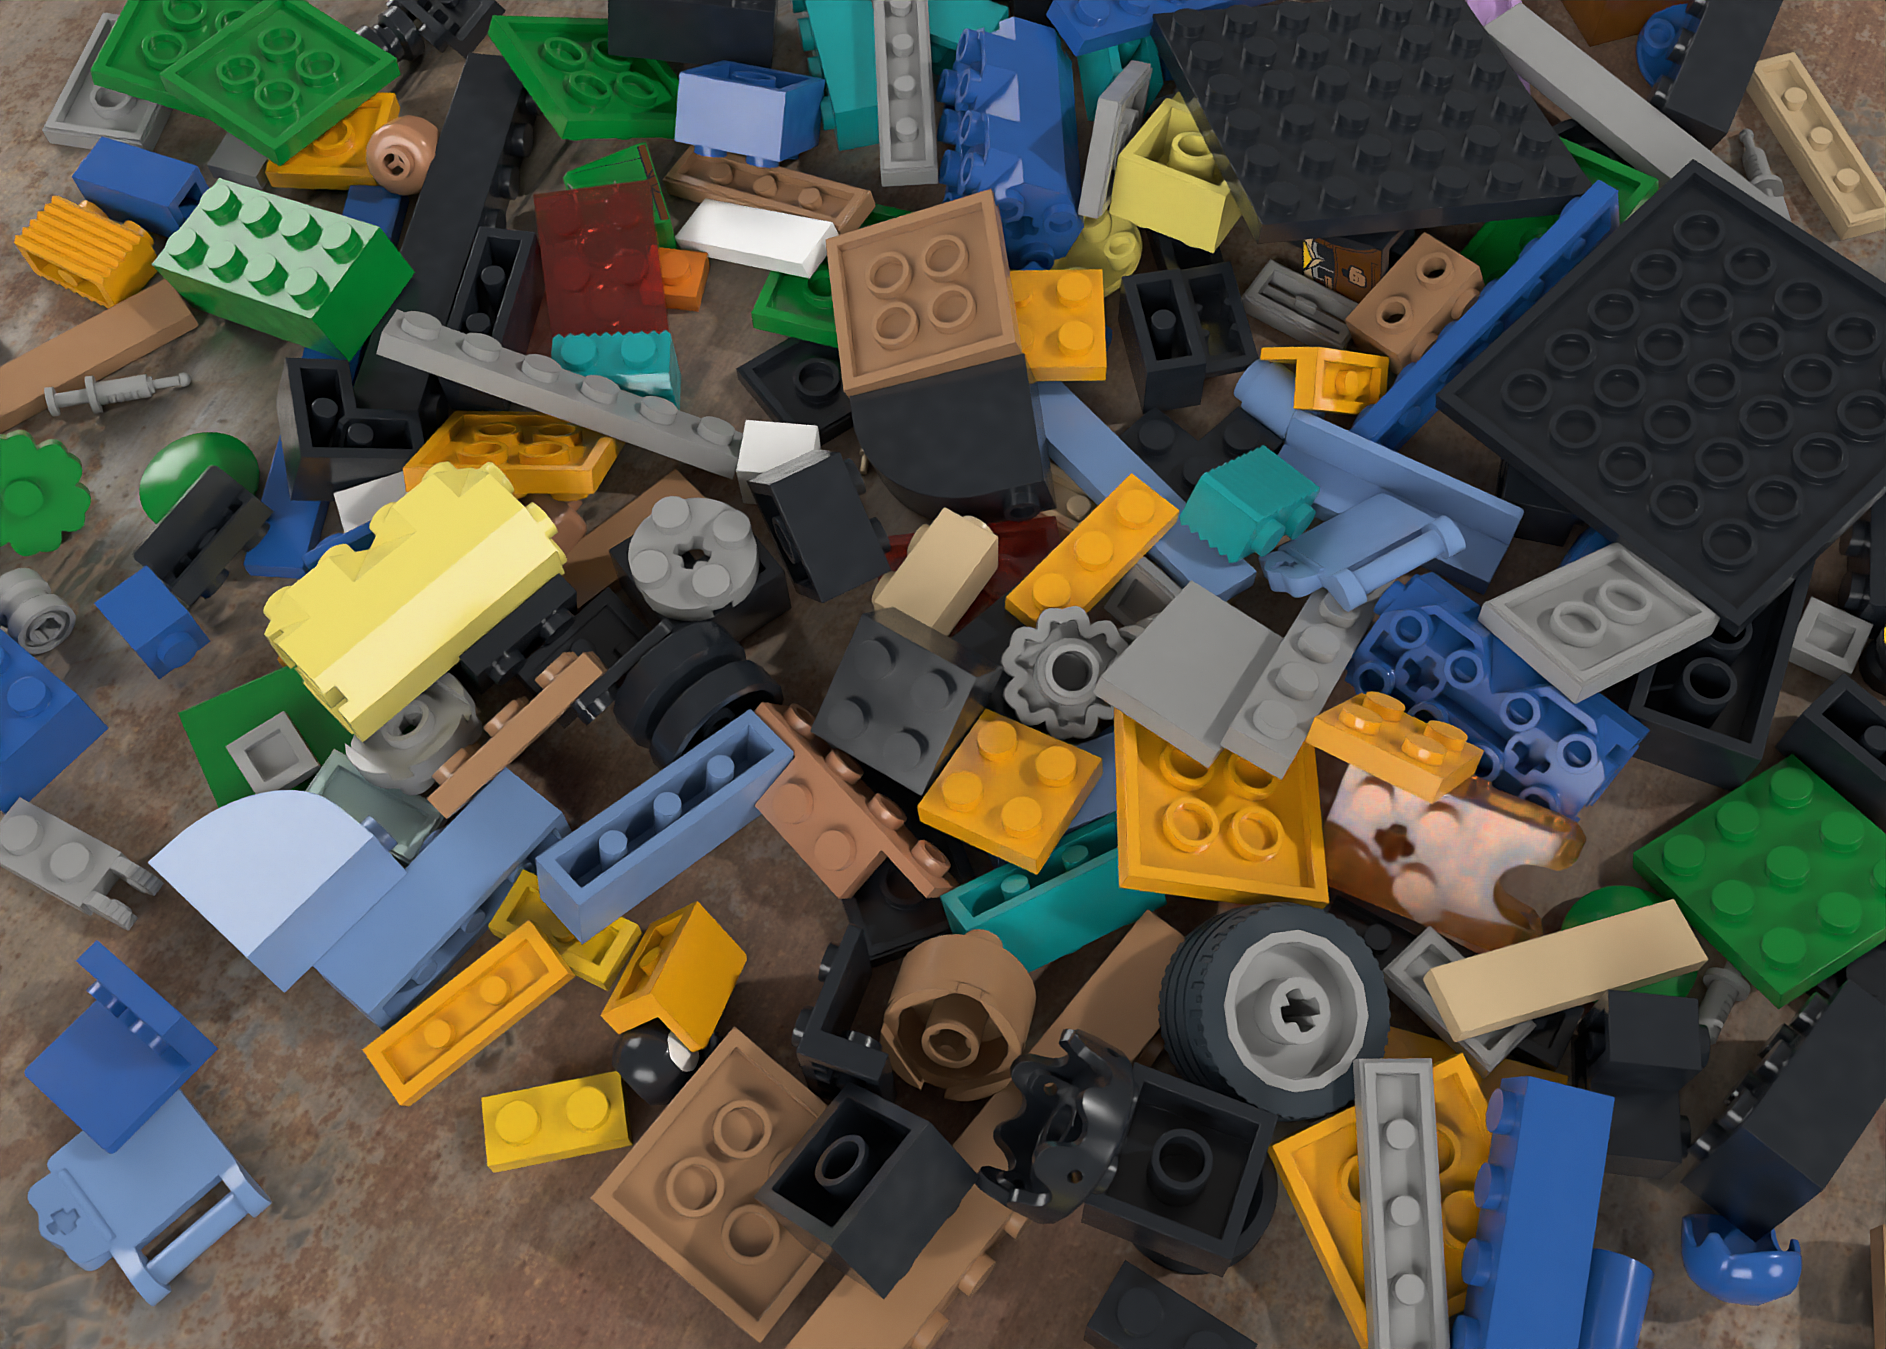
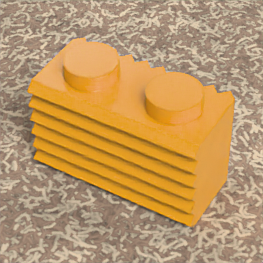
(88, 251)

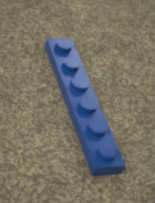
(1108, 23)
(1540, 266)

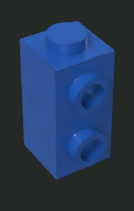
(140, 186)

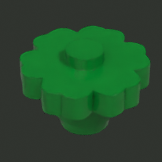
(39, 493)

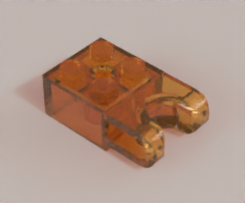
(1449, 857)

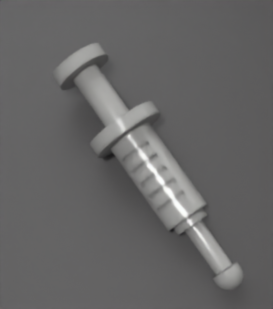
(1757, 167)
(111, 391)
(1723, 990)

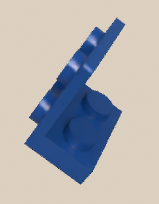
(118, 1054)

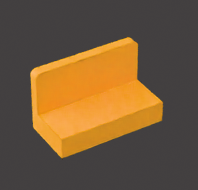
(1333, 378)
(680, 975)

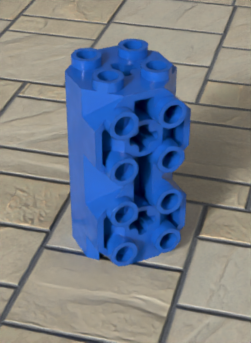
(1015, 134)
(1457, 672)

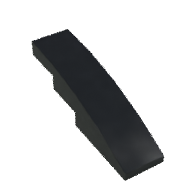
(1213, 301)

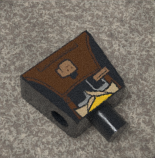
(1353, 262)

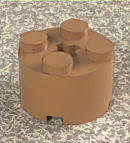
(959, 1015)

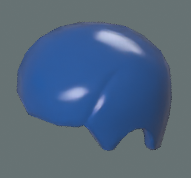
(1733, 1265)

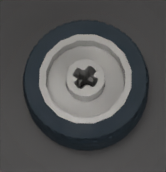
(1274, 1008)

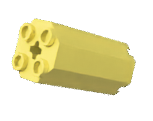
(398, 616)

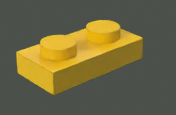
(594, 961)
(556, 1121)

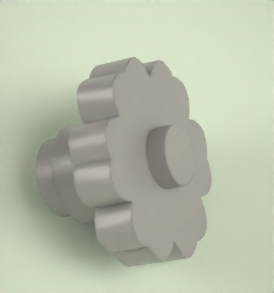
(1058, 671)

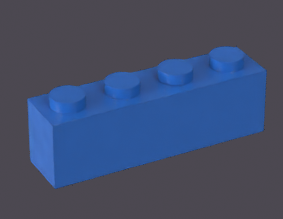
(1534, 1217)

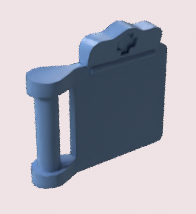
(1361, 550)
(120, 1201)

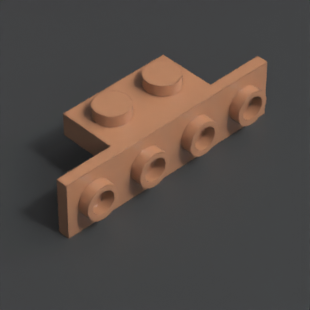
(837, 818)

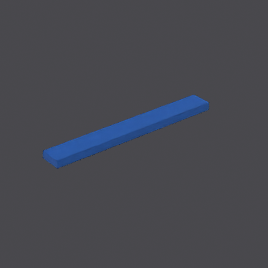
(299, 524)

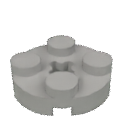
(687, 525)
(443, 723)

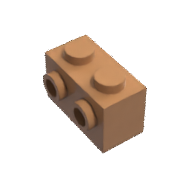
(1415, 303)

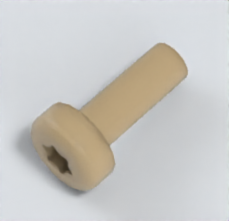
(864, 463)

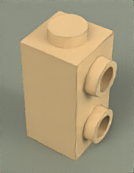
(942, 571)

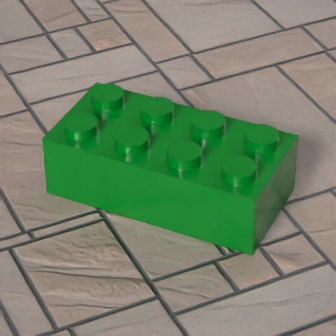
(284, 268)

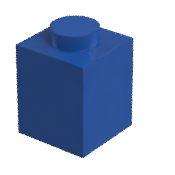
(153, 622)

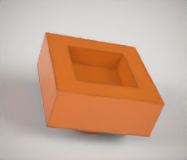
(684, 277)

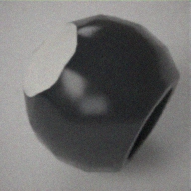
(654, 1061)

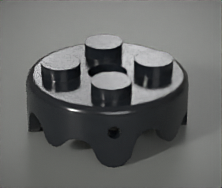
(1064, 1133)

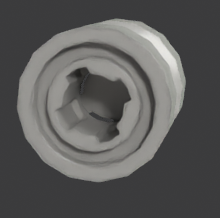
(32, 613)

